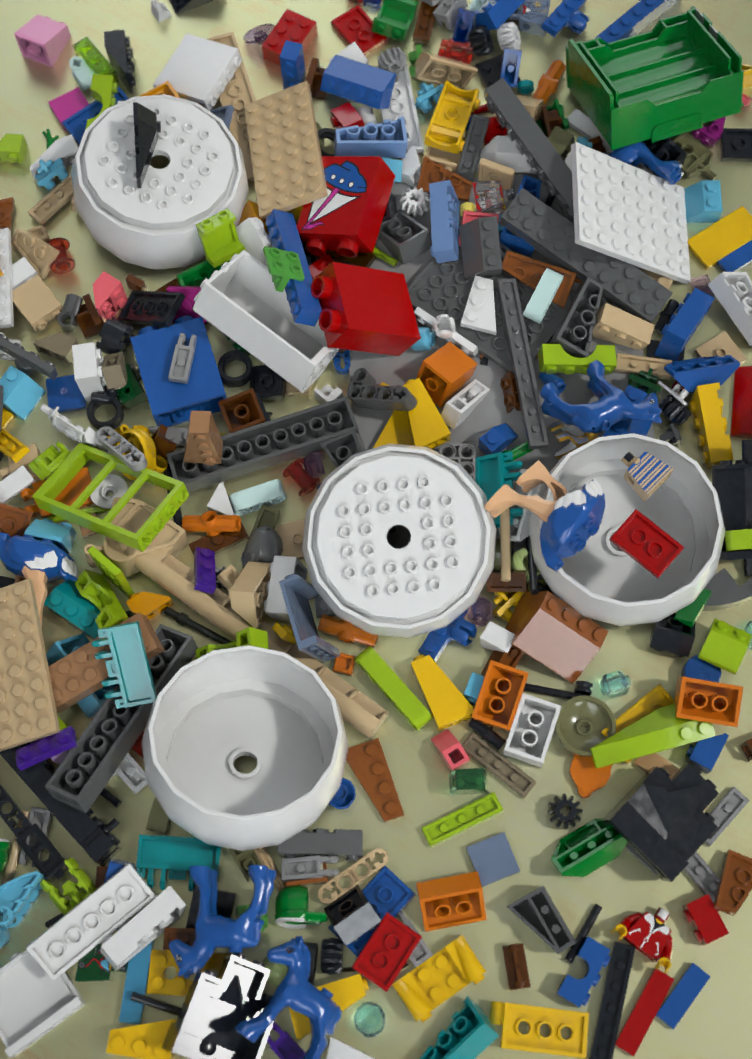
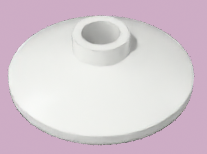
(112, 483)

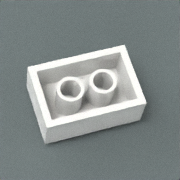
(87, 369)
(532, 730)

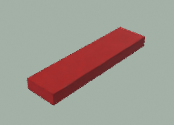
(644, 1012)

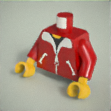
(648, 936)

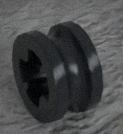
(583, 687)

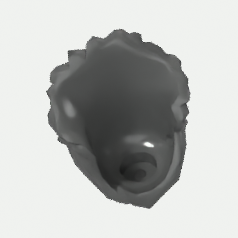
(262, 546)

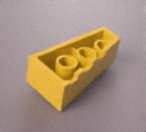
(710, 424)

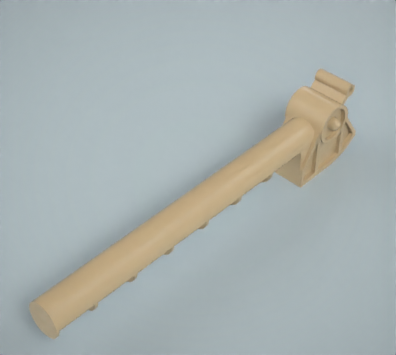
(166, 570)

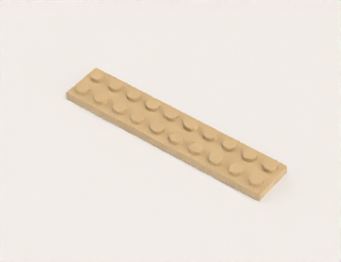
(237, 94)

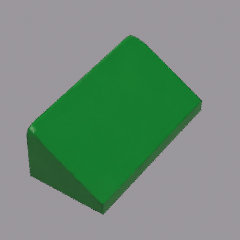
(690, 613)

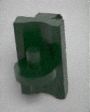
(636, 381)

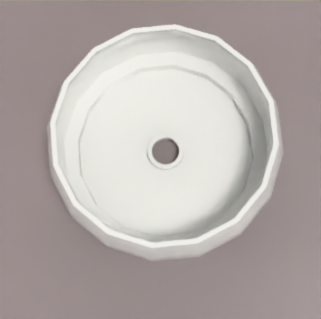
(159, 220)
(609, 582)
(407, 587)
(234, 707)

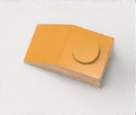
(149, 603)

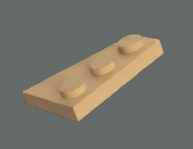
(35, 251)

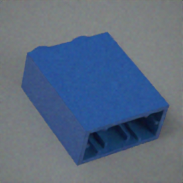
(170, 400)

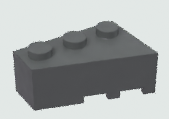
(543, 917)

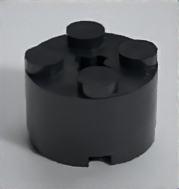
(115, 336)

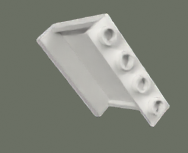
(200, 69)
(32, 1002)

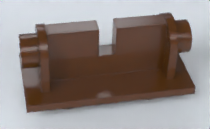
(511, 398)
(516, 966)

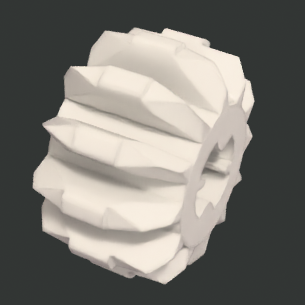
(509, 36)
(414, 201)

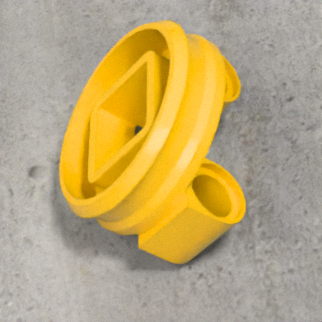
(141, 438)

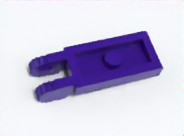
(285, 1046)

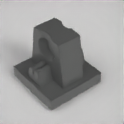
(672, 435)

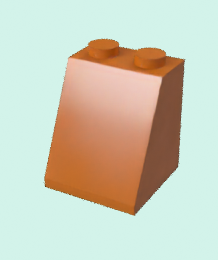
(445, 373)

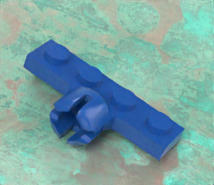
(566, 15)
(457, 631)

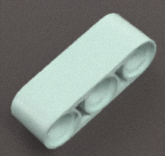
(543, 295)
(256, 496)

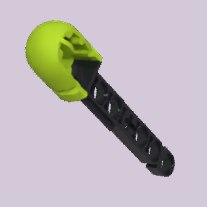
(54, 866)

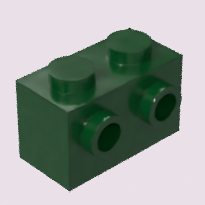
(133, 392)

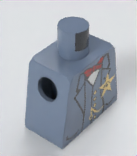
(532, 16)

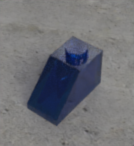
(464, 23)

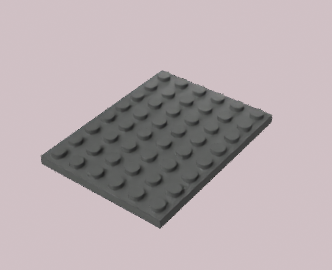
(445, 291)

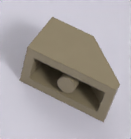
(57, 346)
(114, 370)

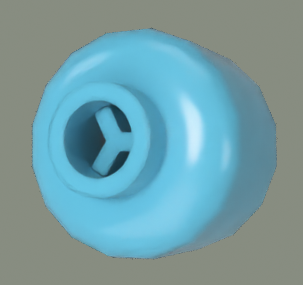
(427, 340)

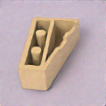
(622, 328)

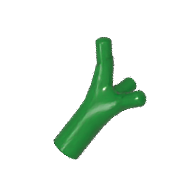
(49, 140)

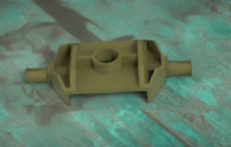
(698, 161)

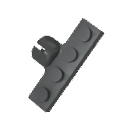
(27, 361)

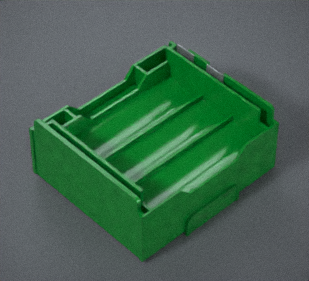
(656, 80)

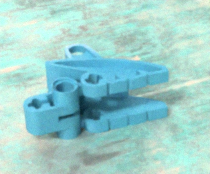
(17, 899)

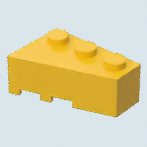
(141, 1041)

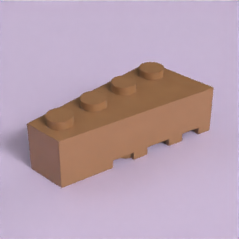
(203, 440)

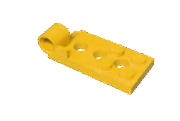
(178, 986)
(511, 1014)

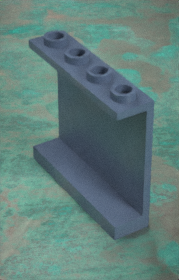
(296, 596)

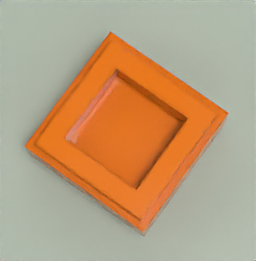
(344, 664)

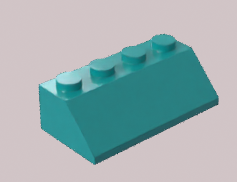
(73, 608)

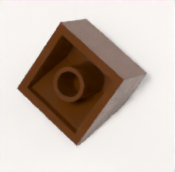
(241, 411)

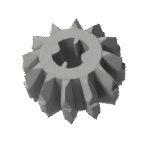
(392, 60)

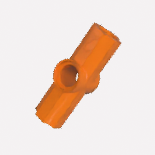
(549, 82)
(211, 523)
(345, 631)

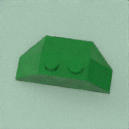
(587, 849)

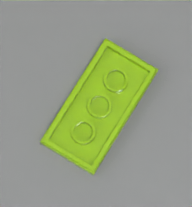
(111, 571)

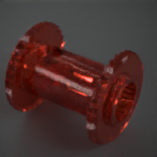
(62, 263)
(301, 477)

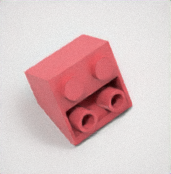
(108, 296)

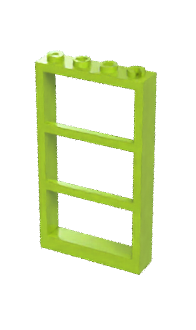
(74, 462)

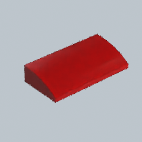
(742, 403)

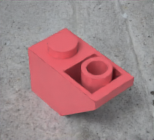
(450, 750)

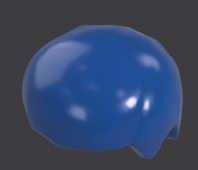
(344, 795)

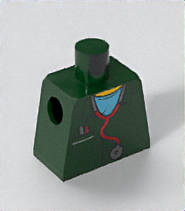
(95, 967)

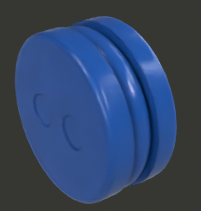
(702, 670)

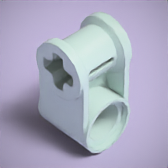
(81, 72)

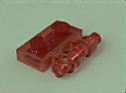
(448, 53)

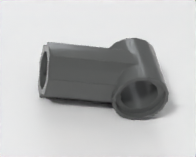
(69, 311)

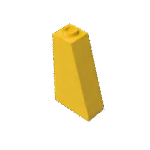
(425, 420)
(440, 694)
(345, 992)

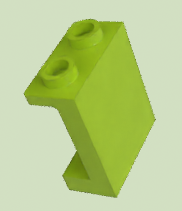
(219, 237)

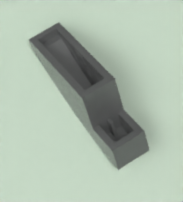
(726, 592)

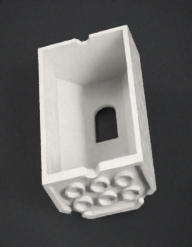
(258, 318)

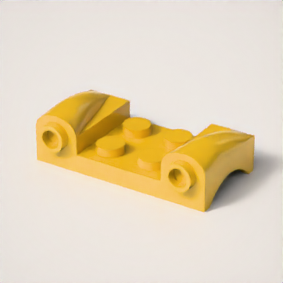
(451, 118)
(439, 978)

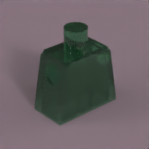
(468, 781)

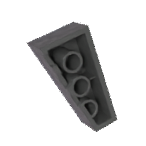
(579, 320)
(343, 447)
(339, 843)

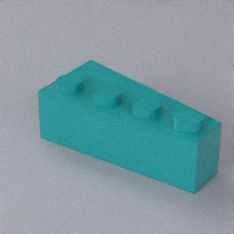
(465, 1036)

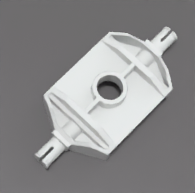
(76, 432)

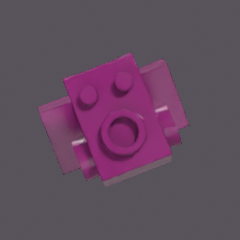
(710, 134)

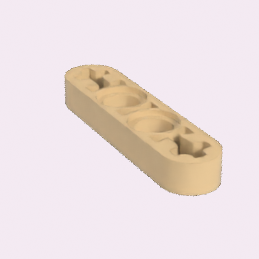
(354, 877)

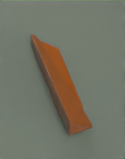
(514, 655)

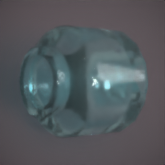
(615, 684)

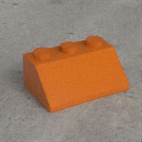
(500, 696)
(708, 701)
(451, 901)

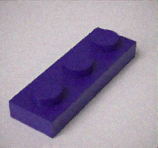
(204, 570)
(46, 748)

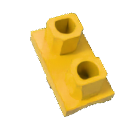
(502, 610)

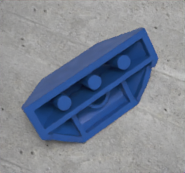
(702, 370)

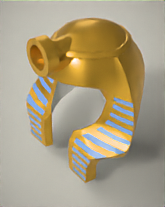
(571, 432)

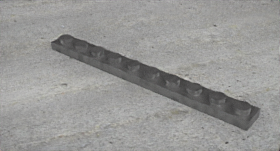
(522, 364)

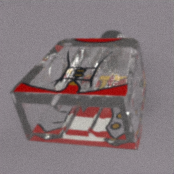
(490, 197)

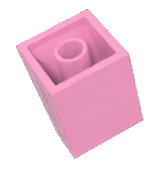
(42, 39)

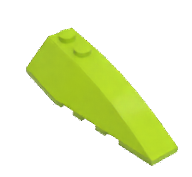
(650, 735)

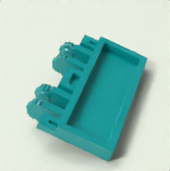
(493, 473)
(128, 664)
(174, 855)

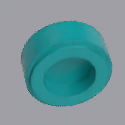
(525, 87)

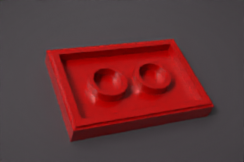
(357, 28)
(646, 543)
(386, 951)

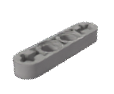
(124, 446)

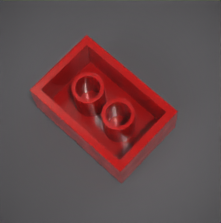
(291, 28)

